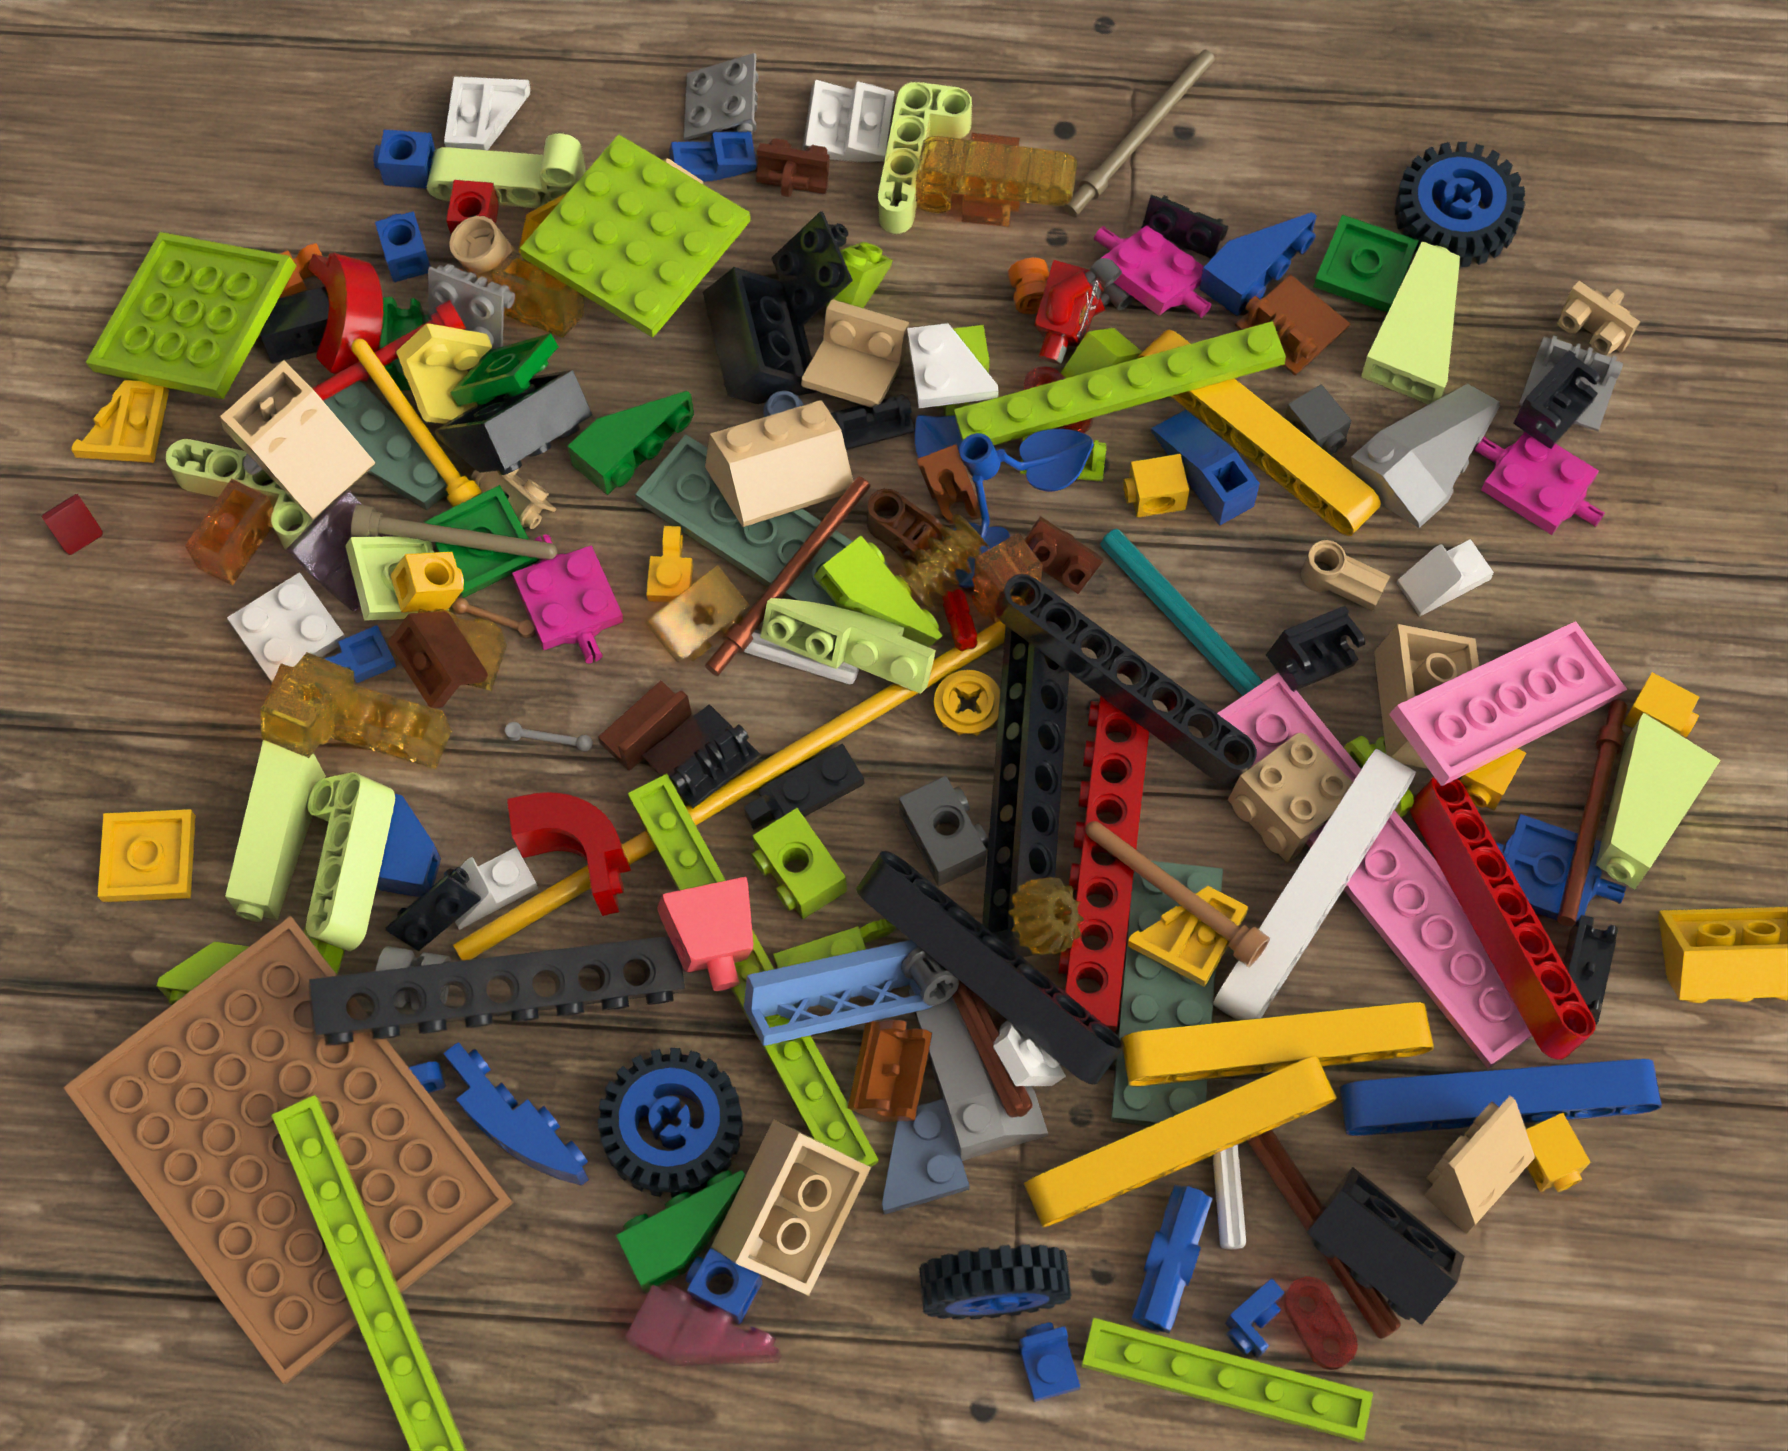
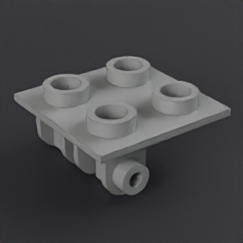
(721, 98)
(475, 302)
(1608, 368)

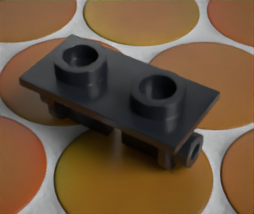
(1184, 227)
(869, 425)
(434, 910)

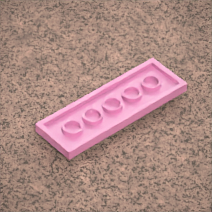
(1507, 703)

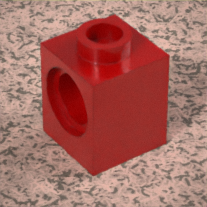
(471, 199)

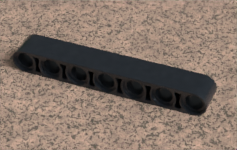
(1146, 680)
(990, 968)

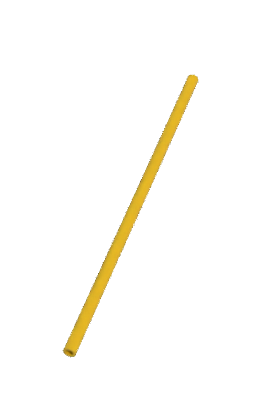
(730, 792)

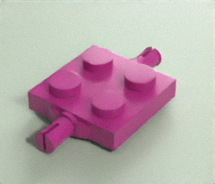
(1155, 270)
(1540, 482)
(568, 600)

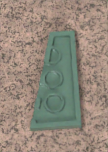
(390, 444)

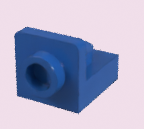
(1257, 1309)
(1048, 1362)

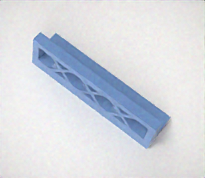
(831, 984)

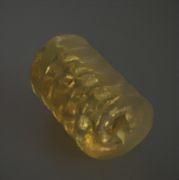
(943, 560)

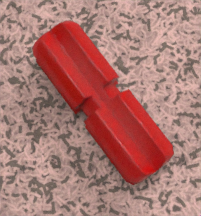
(961, 621)

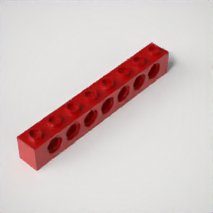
(1112, 880)

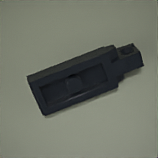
(806, 787)

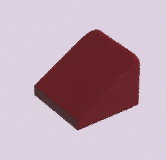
(72, 524)

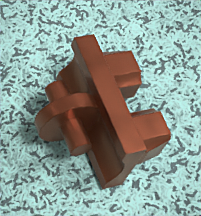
(793, 167)
(1062, 555)

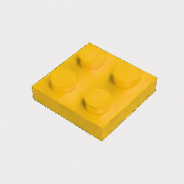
(146, 855)

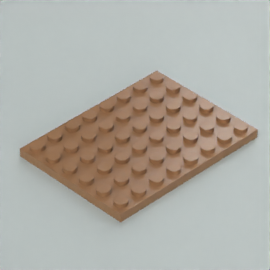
(196, 1134)

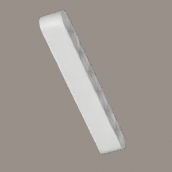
(1316, 885)

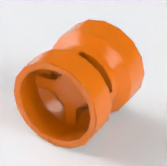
(1029, 280)

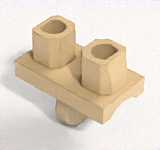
(1599, 315)

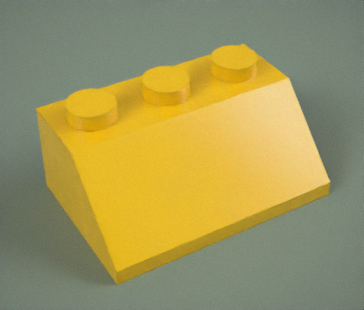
(1726, 953)

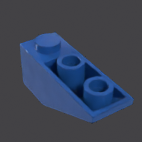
(1252, 261)
(1210, 466)

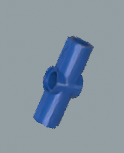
(1171, 1259)

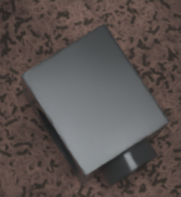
(1320, 419)

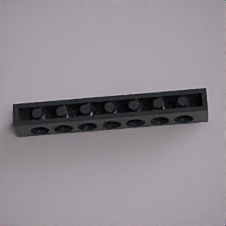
(1024, 780)
(654, 955)

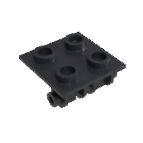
(813, 267)
(702, 755)

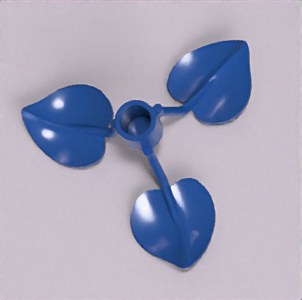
(1050, 457)

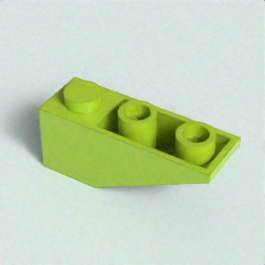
(864, 584)

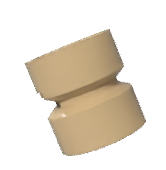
(479, 246)

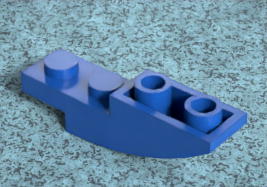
(520, 1132)

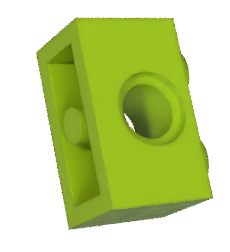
(791, 840)

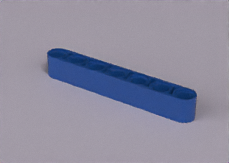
(1459, 1098)

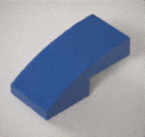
(721, 158)

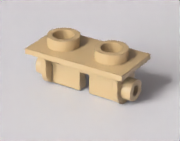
(525, 498)

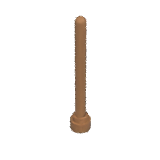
(1245, 942)

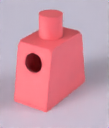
(710, 928)

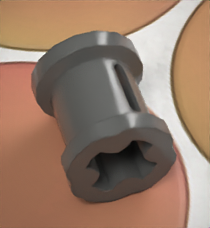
(929, 976)

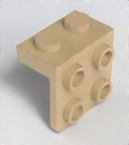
(1290, 794)

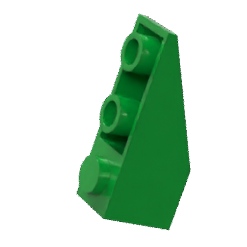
(622, 441)
(672, 1239)

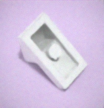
(1444, 576)
(497, 883)

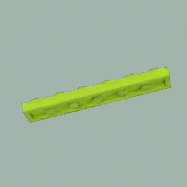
(1228, 1380)

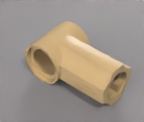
(1347, 578)

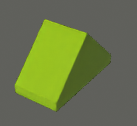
(1100, 350)

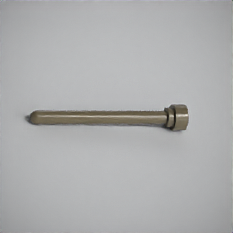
(370, 523)

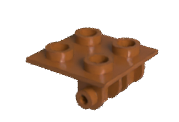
(1301, 321)

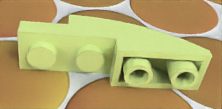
(847, 636)

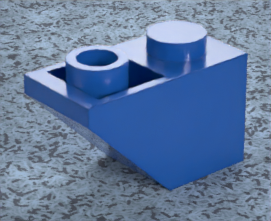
(409, 854)

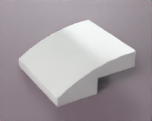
(849, 121)

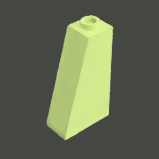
(1417, 332)
(1650, 797)
(272, 832)

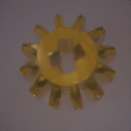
(1046, 916)

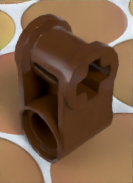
(905, 530)

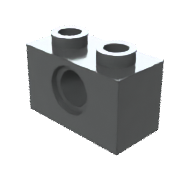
(944, 855)

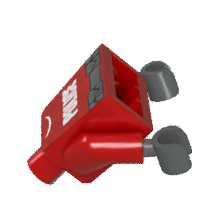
(1071, 302)

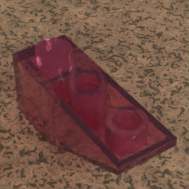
(689, 1336)

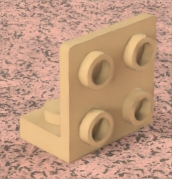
(857, 354)

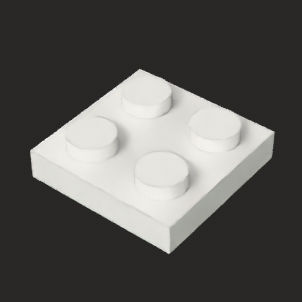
(286, 626)

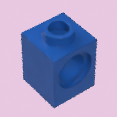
(397, 145)
(407, 259)
(734, 1302)

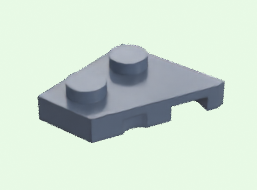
(923, 1160)

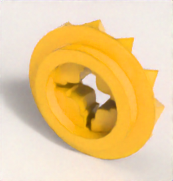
(967, 685)

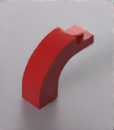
(353, 308)
(570, 824)

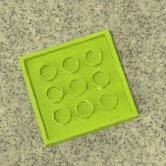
(635, 235)
(191, 314)

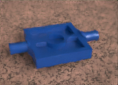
(1541, 862)

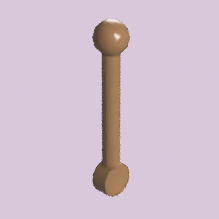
(524, 627)

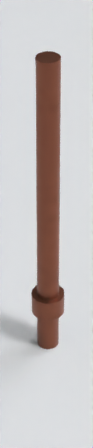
(740, 635)
(1609, 743)

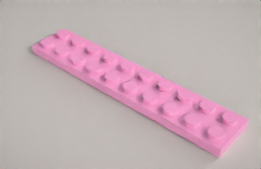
(1400, 890)

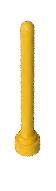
(458, 486)

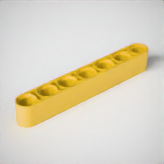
(1277, 447)
(1275, 1043)
(1179, 1141)

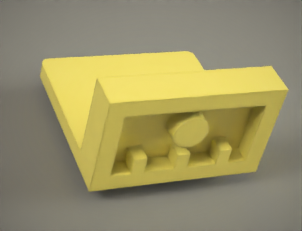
(436, 363)

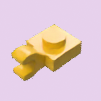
(671, 573)

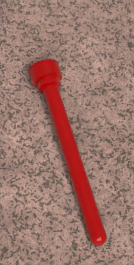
(445, 316)

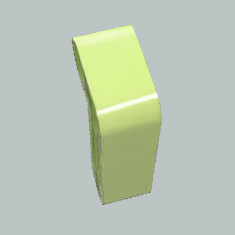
(930, 119)
(517, 177)
(201, 469)
(350, 858)

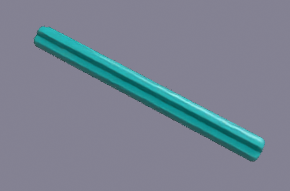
(1180, 612)

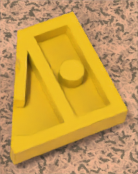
(126, 426)
(1186, 942)

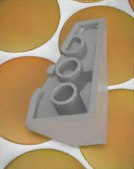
(1423, 454)
(967, 1090)

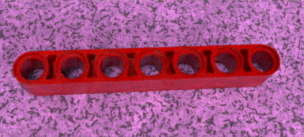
(1503, 918)

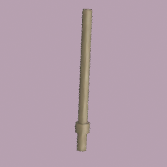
(1097, 181)

